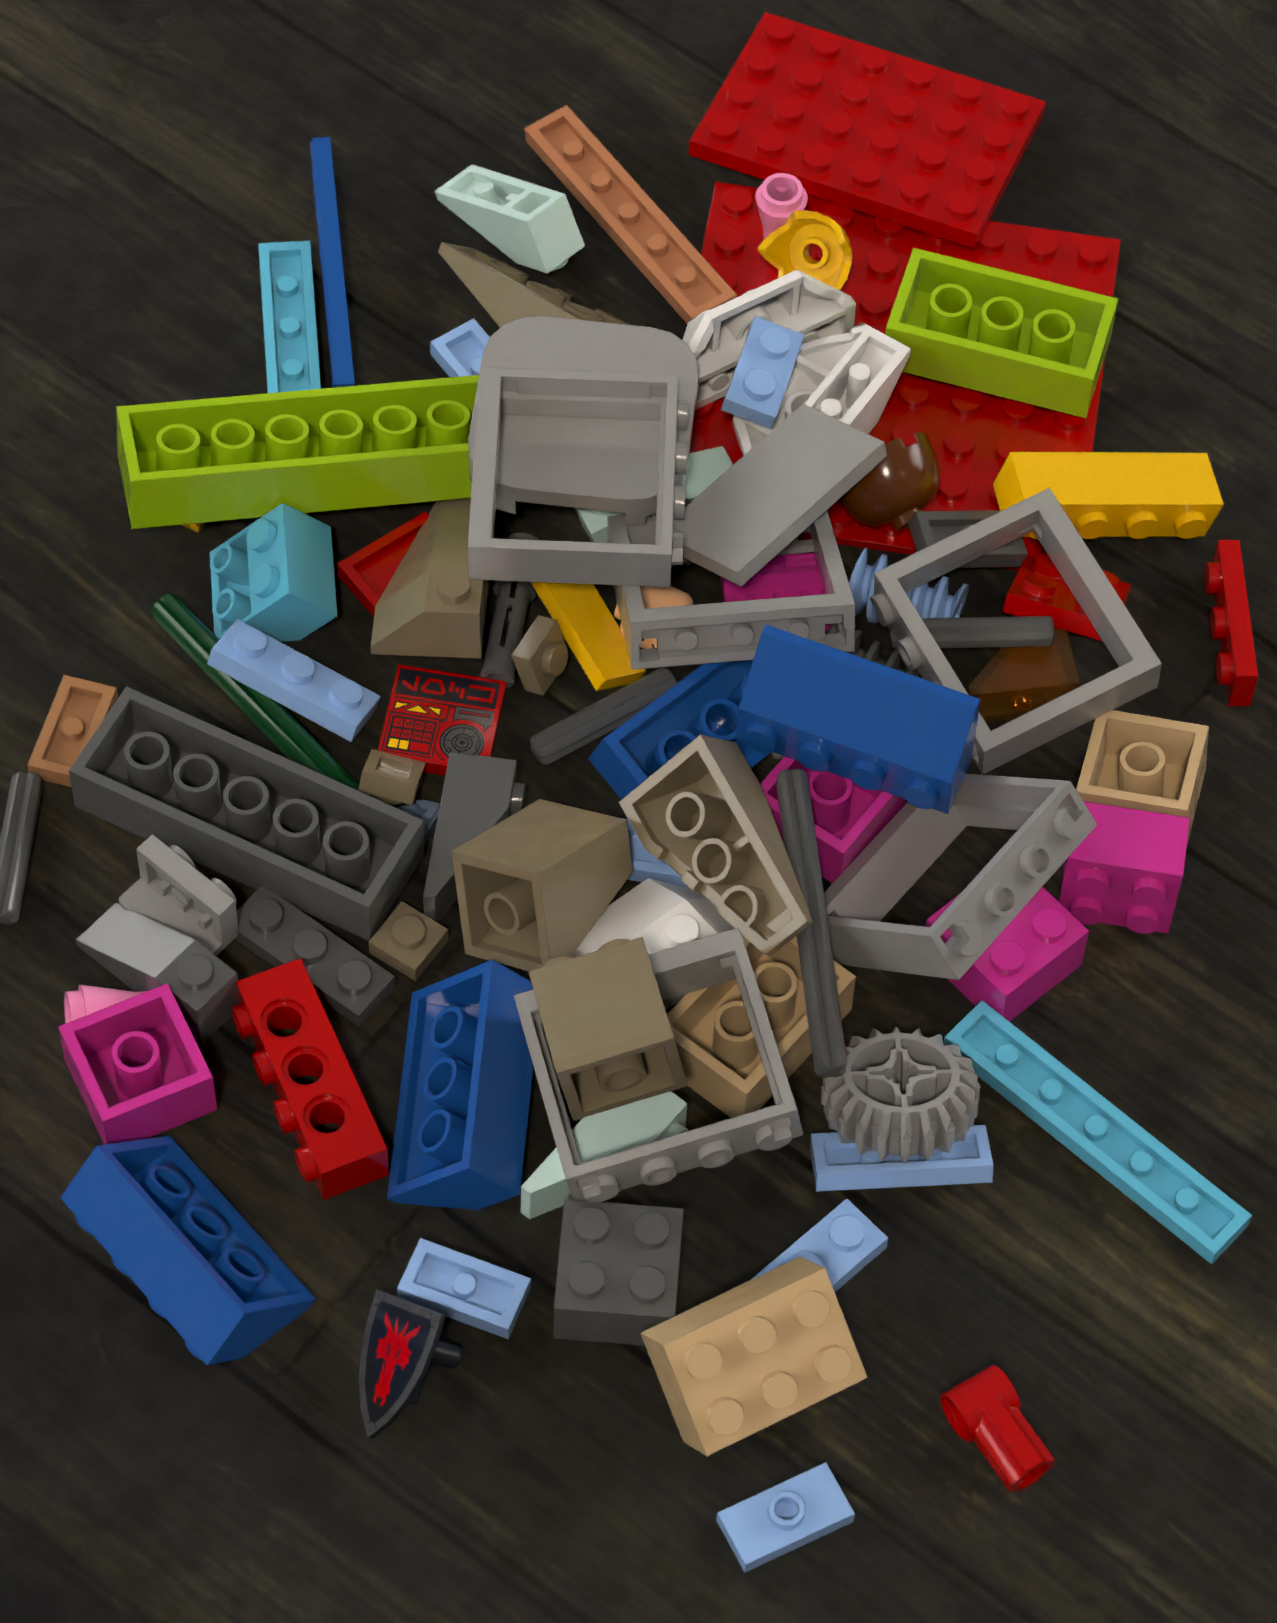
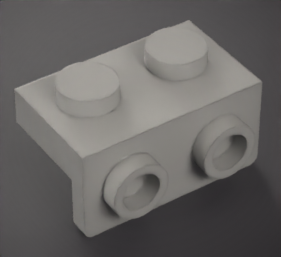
(182, 896)

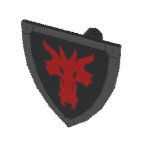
(395, 1357)

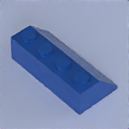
(697, 705)
(858, 719)
(463, 1093)
(185, 1247)

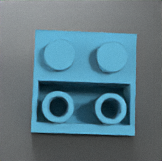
(275, 576)

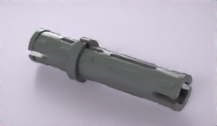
(498, 658)

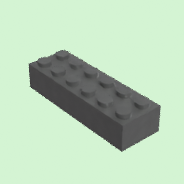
(248, 813)

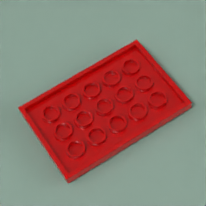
(869, 129)

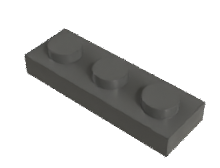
(337, 970)

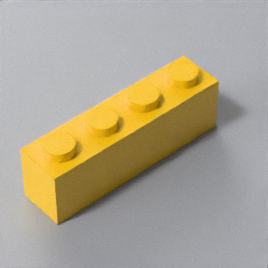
(1118, 491)

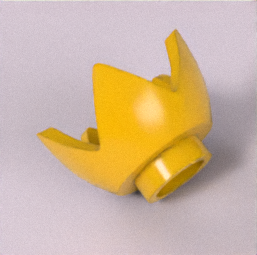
(789, 248)

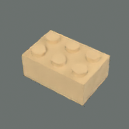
(718, 1040)
(754, 1355)

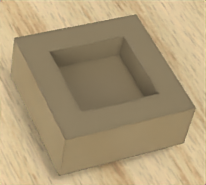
(541, 655)
(391, 777)
(408, 941)

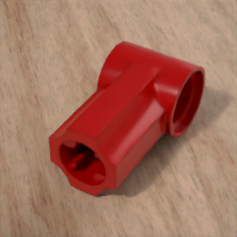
(990, 1415)

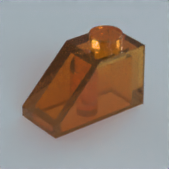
(1025, 679)

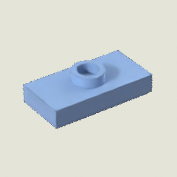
(785, 1517)

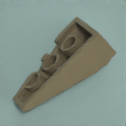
(507, 295)
(430, 600)
(720, 836)

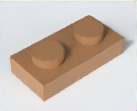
(69, 727)

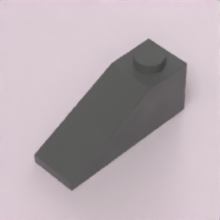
(474, 798)
(152, 955)

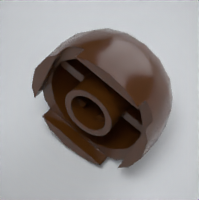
(896, 486)

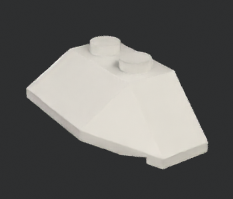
(789, 301)
(839, 376)
(660, 914)

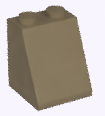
(539, 882)
(607, 1027)

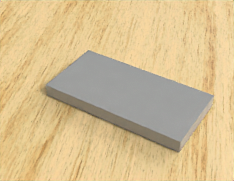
(775, 493)

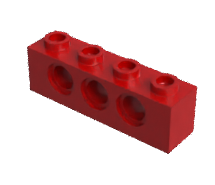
(288, 999)

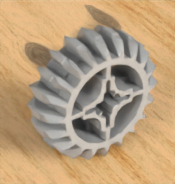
(902, 1095)

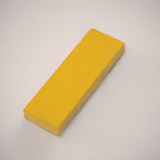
(589, 632)

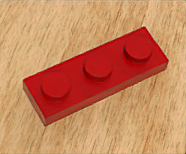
(1231, 623)

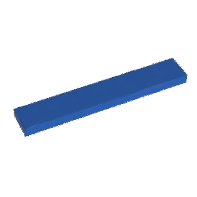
(331, 263)

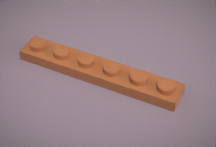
(627, 214)

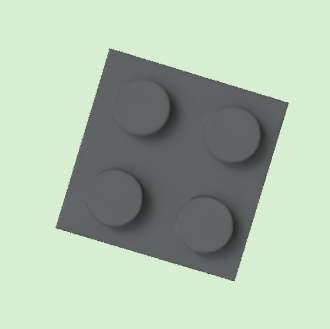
(616, 1270)

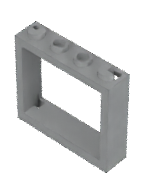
(586, 396)
(1043, 515)
(734, 628)
(1049, 828)
(677, 973)

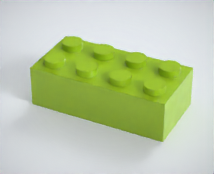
(1002, 332)

